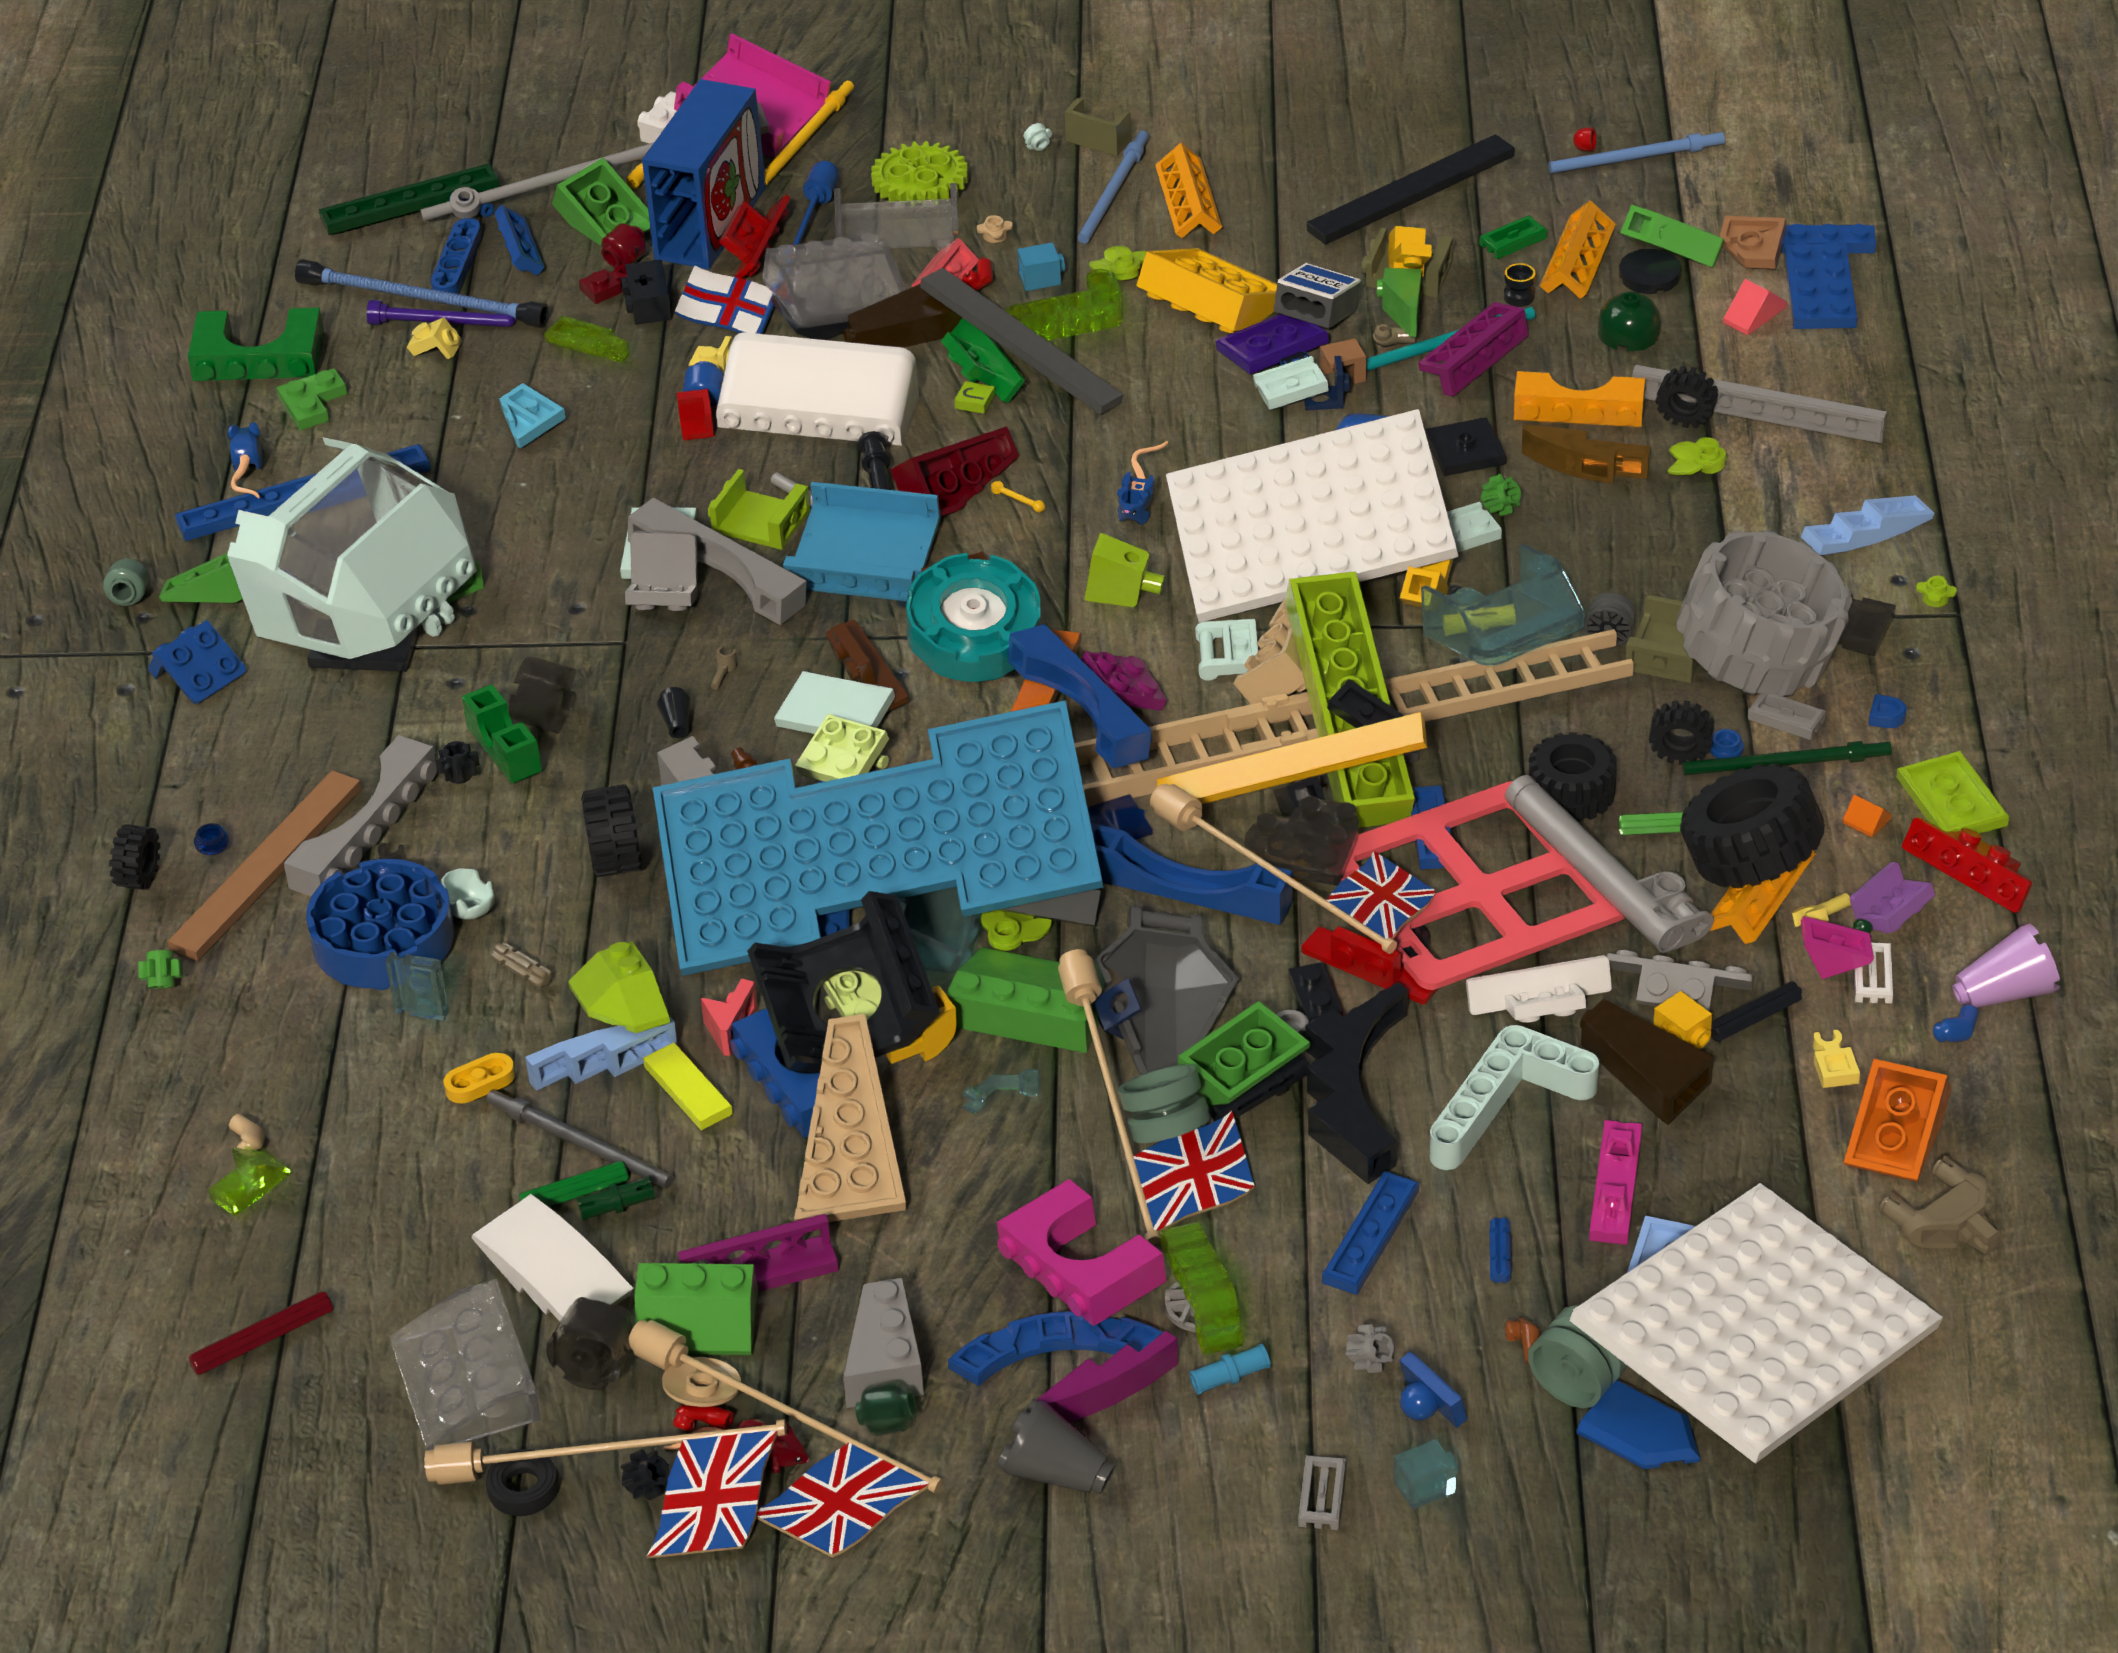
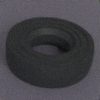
(523, 1502)

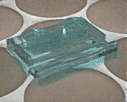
(417, 986)

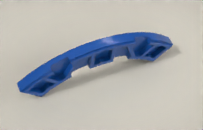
(1046, 1334)

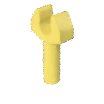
(1821, 910)

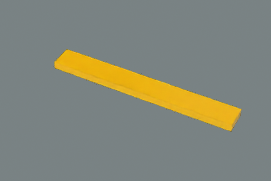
(1303, 759)

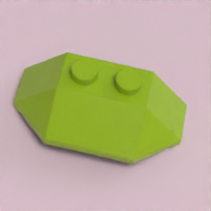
(620, 989)

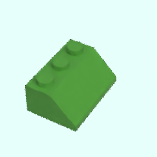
(1242, 1053)
(702, 1302)

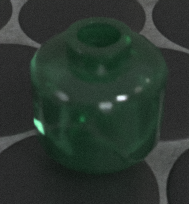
(886, 1408)

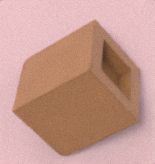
(1351, 355)

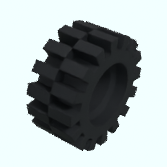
(1693, 384)
(1681, 718)
(134, 856)

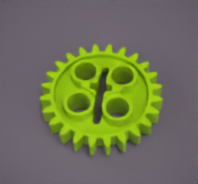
(918, 172)

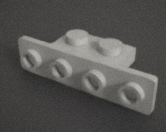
(1664, 978)

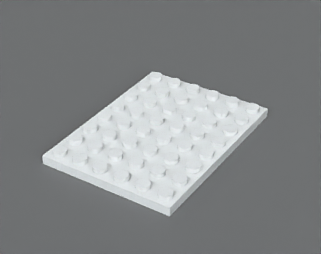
(1310, 509)
(1756, 1321)

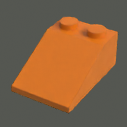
(1898, 1120)

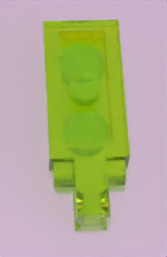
(587, 339)

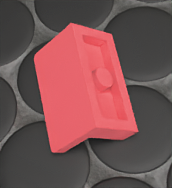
(954, 258)

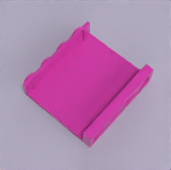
(784, 89)

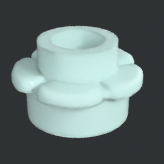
(1037, 137)

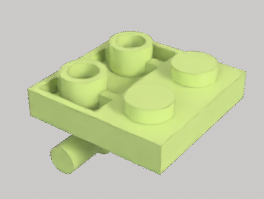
(842, 750)
(852, 993)

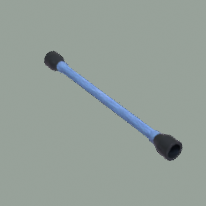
(529, 313)

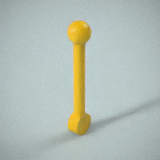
(998, 487)

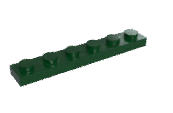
(405, 199)

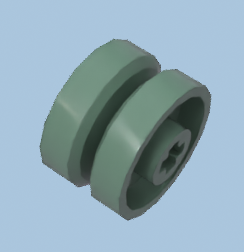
(1164, 1103)
(1573, 1363)

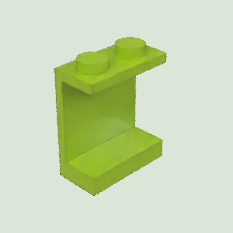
(758, 516)

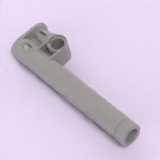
(1652, 905)

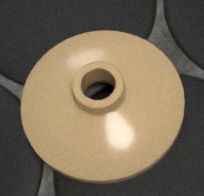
(698, 1388)

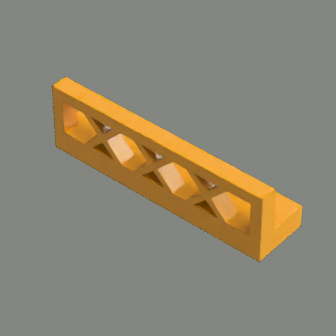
(1192, 185)
(1575, 243)
(1753, 906)

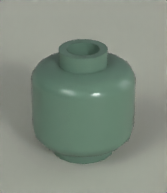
(126, 582)

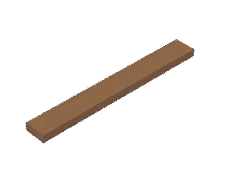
(263, 866)

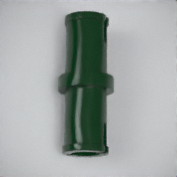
(615, 1198)

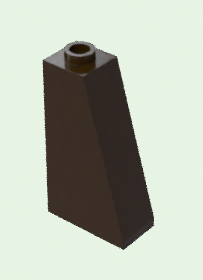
(901, 320)
(1646, 1059)

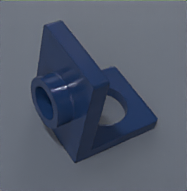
(1335, 392)
(1107, 1017)

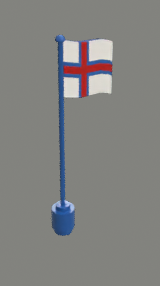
(739, 302)

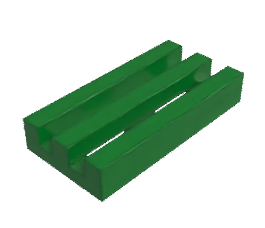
(1513, 237)

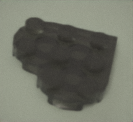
(1311, 842)

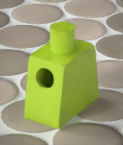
(1120, 573)

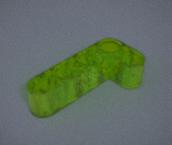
(1076, 312)
(1204, 1286)

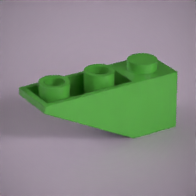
(1671, 236)

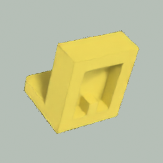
(714, 355)

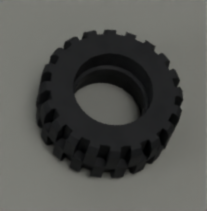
(1752, 825)

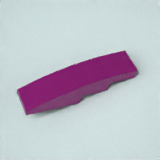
(1097, 1387)

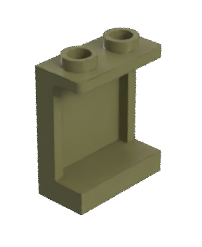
(1434, 269)
(1658, 643)

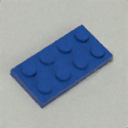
(1820, 286)

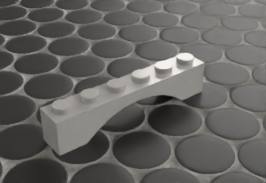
(771, 588)
(404, 773)

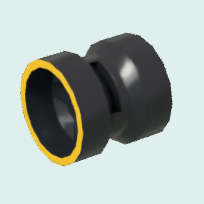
(1519, 286)

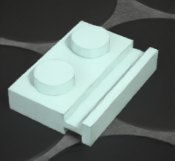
(1290, 383)
(1473, 526)

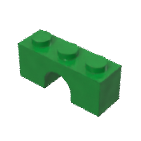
(508, 745)

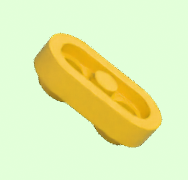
(479, 1077)

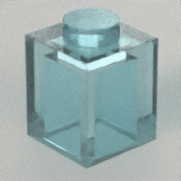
(1425, 1473)

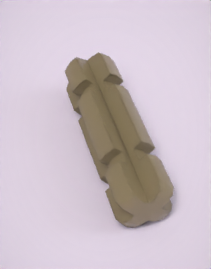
(522, 965)

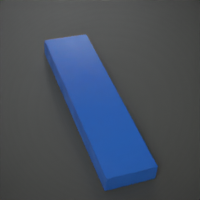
(1370, 1233)

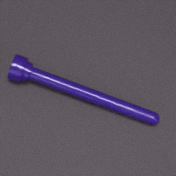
(379, 312)

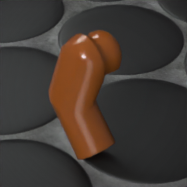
(1523, 1331)

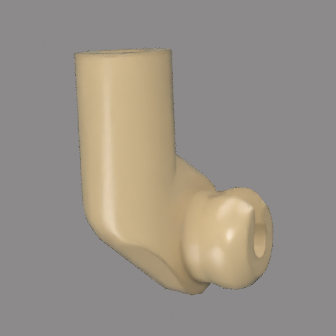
(249, 1132)

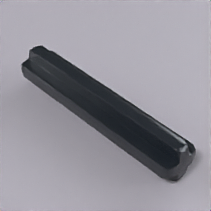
(1755, 1011)

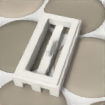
(1872, 991)

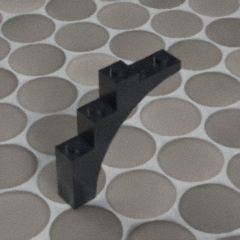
(1341, 1116)

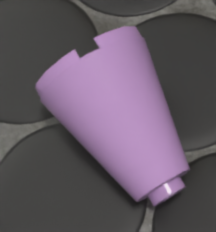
(2008, 972)

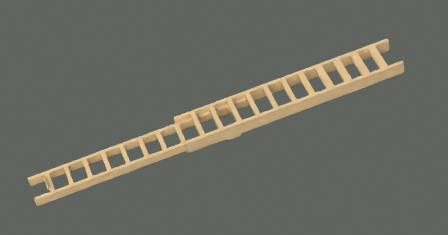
(1294, 707)

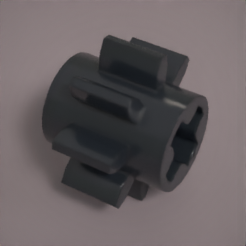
(457, 762)
(645, 1474)

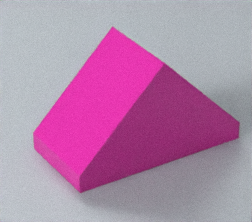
(1835, 947)

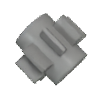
(1370, 1348)

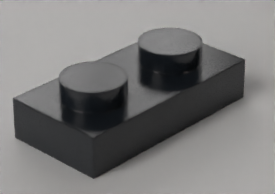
(1359, 706)
(1313, 990)

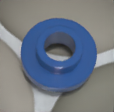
(1726, 744)

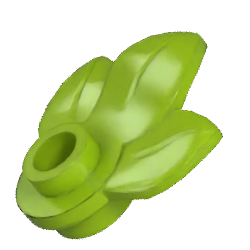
(1120, 261)
(1700, 456)
(1010, 929)

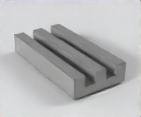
(1786, 715)
(1320, 1517)

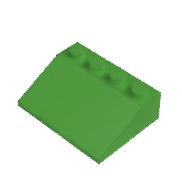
(1018, 1000)

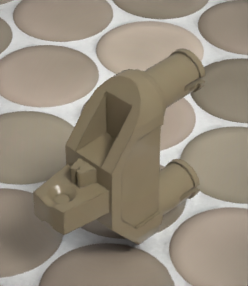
(1950, 1219)

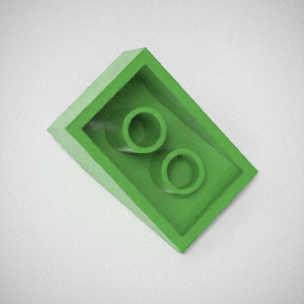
(599, 201)

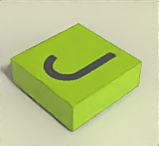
(974, 397)

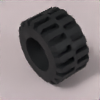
(1575, 773)
(611, 830)

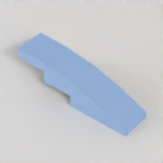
(1874, 523)
(595, 1052)

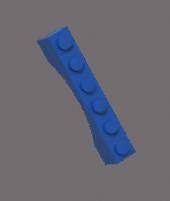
(1045, 659)
(1242, 891)

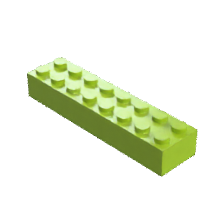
(1337, 646)

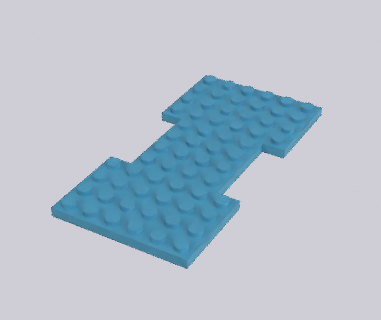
(988, 815)

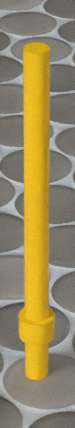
(833, 103)

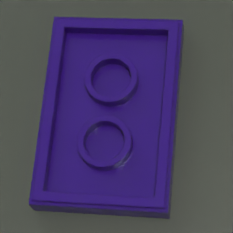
(1270, 341)

